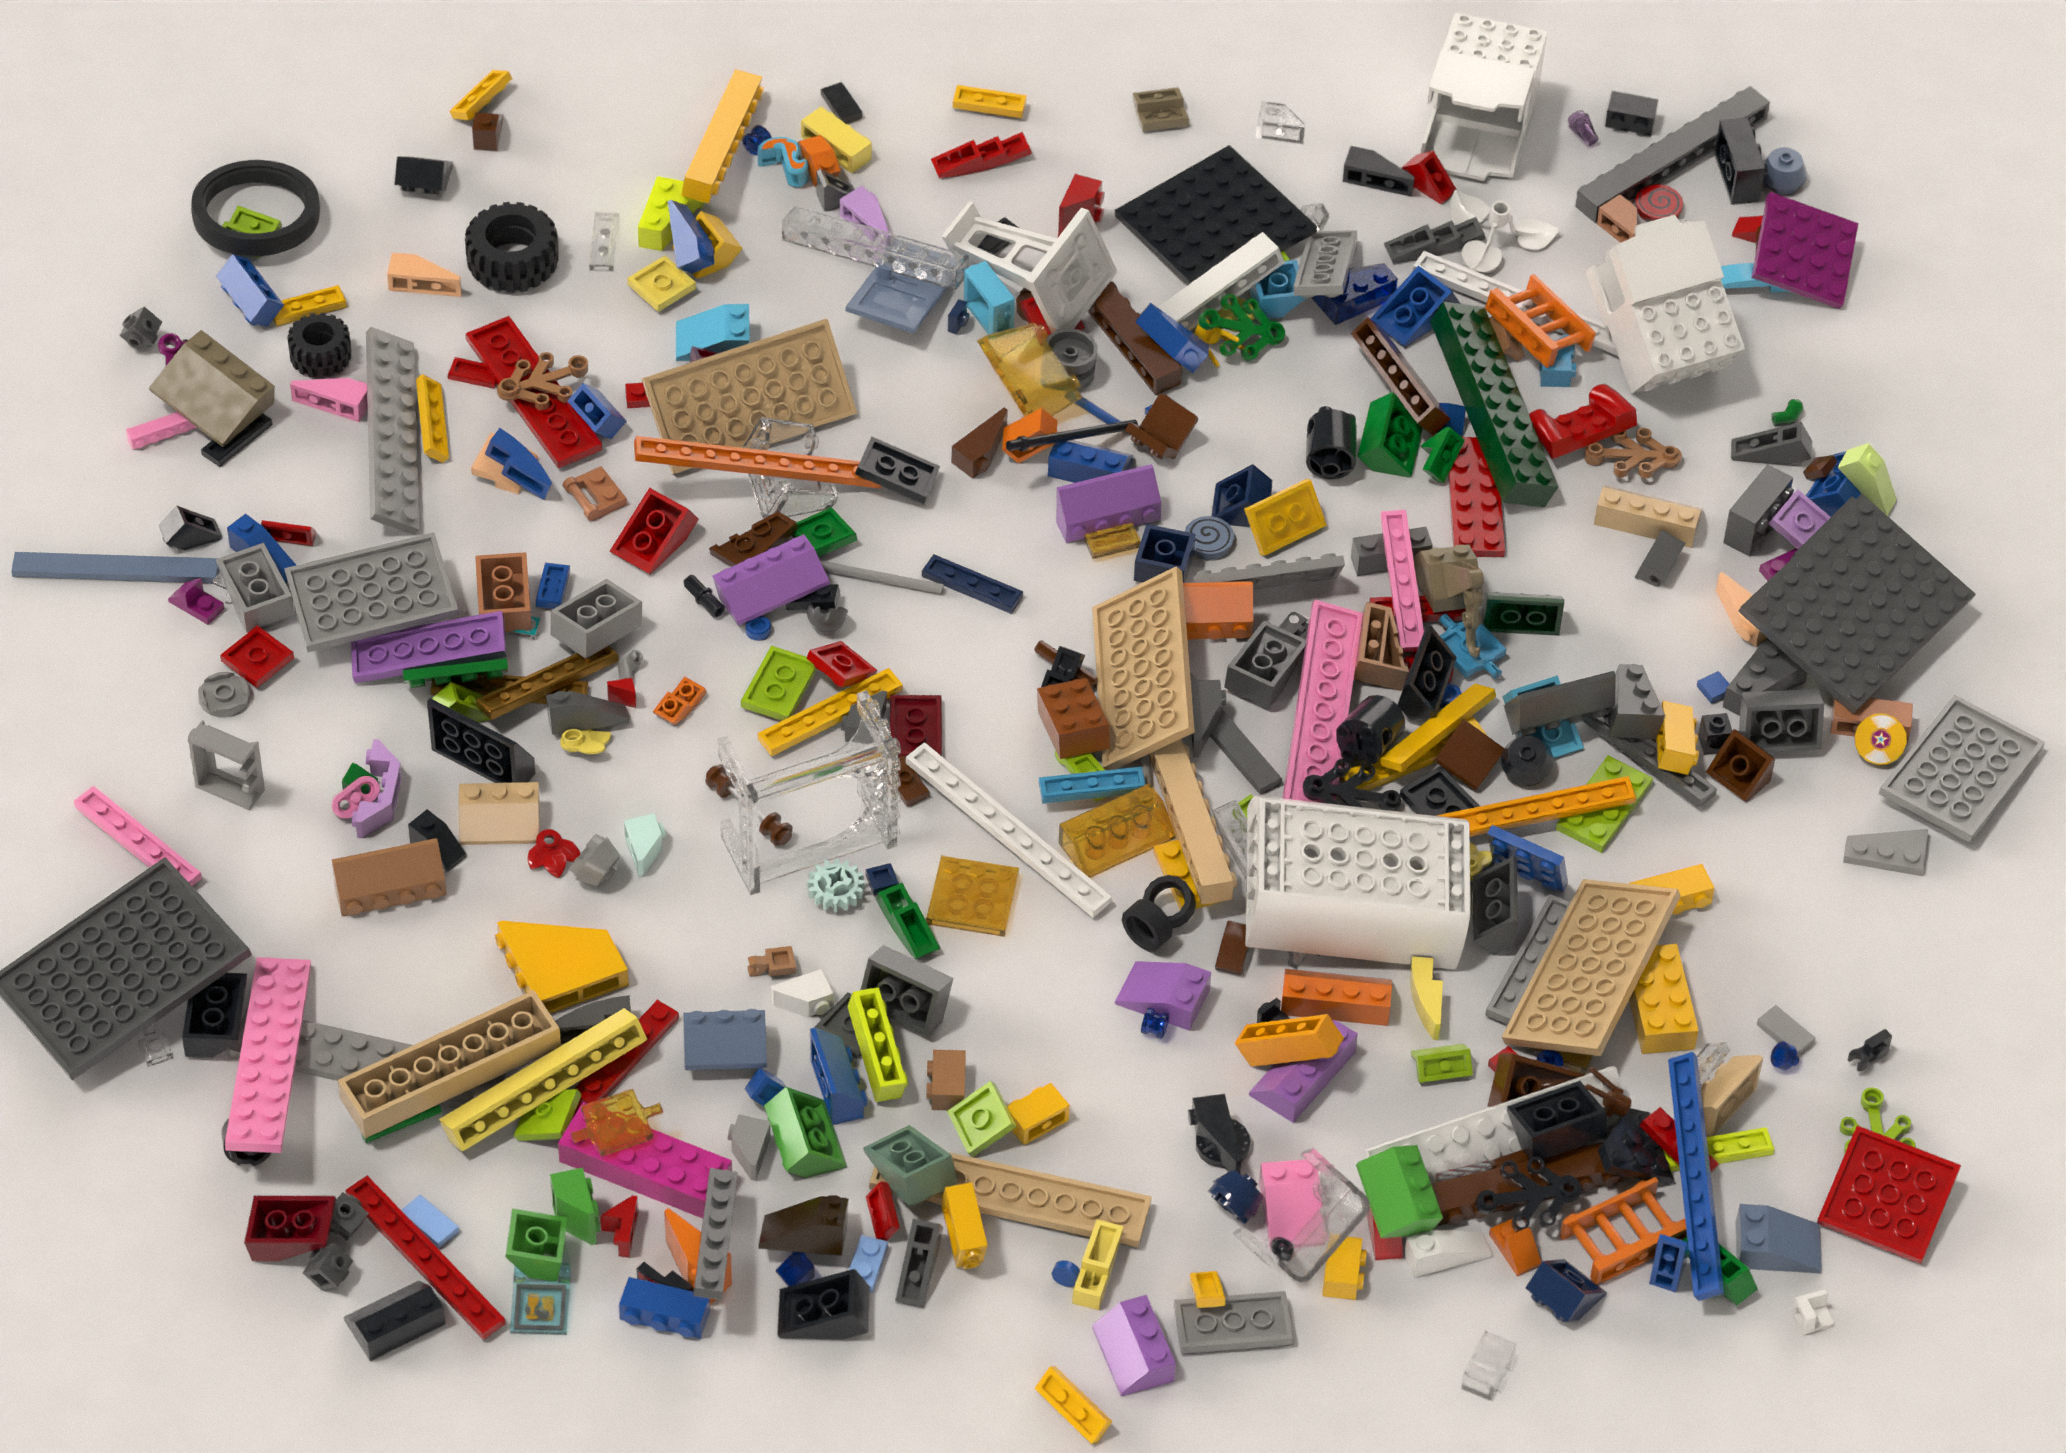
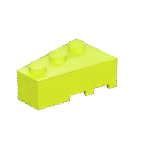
(655, 223)

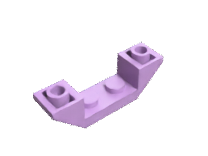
(377, 814)

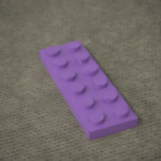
(429, 645)

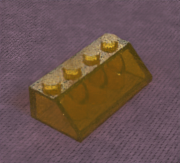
(1116, 831)

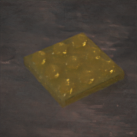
(972, 896)

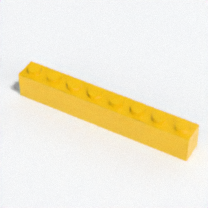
(723, 136)

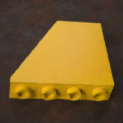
(562, 961)

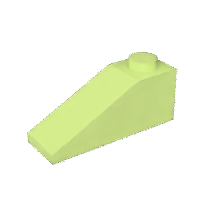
(1869, 475)

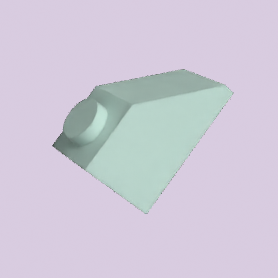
(644, 840)

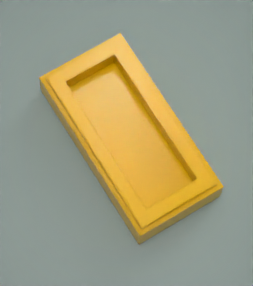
(1207, 1289)

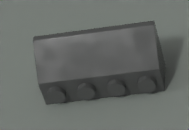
(1561, 703)

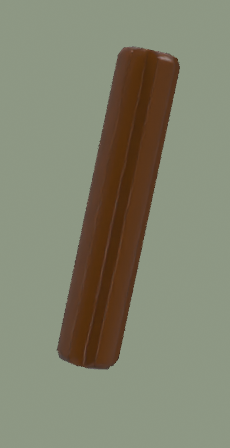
(1049, 654)

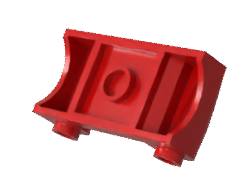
(1603, 417)

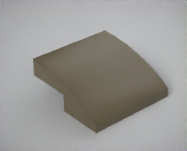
(1160, 109)

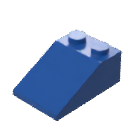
(1412, 307)

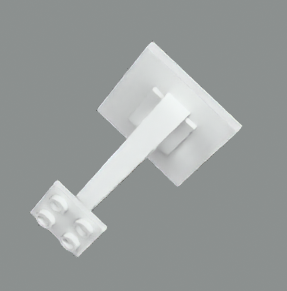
(1065, 278)

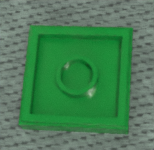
(825, 531)

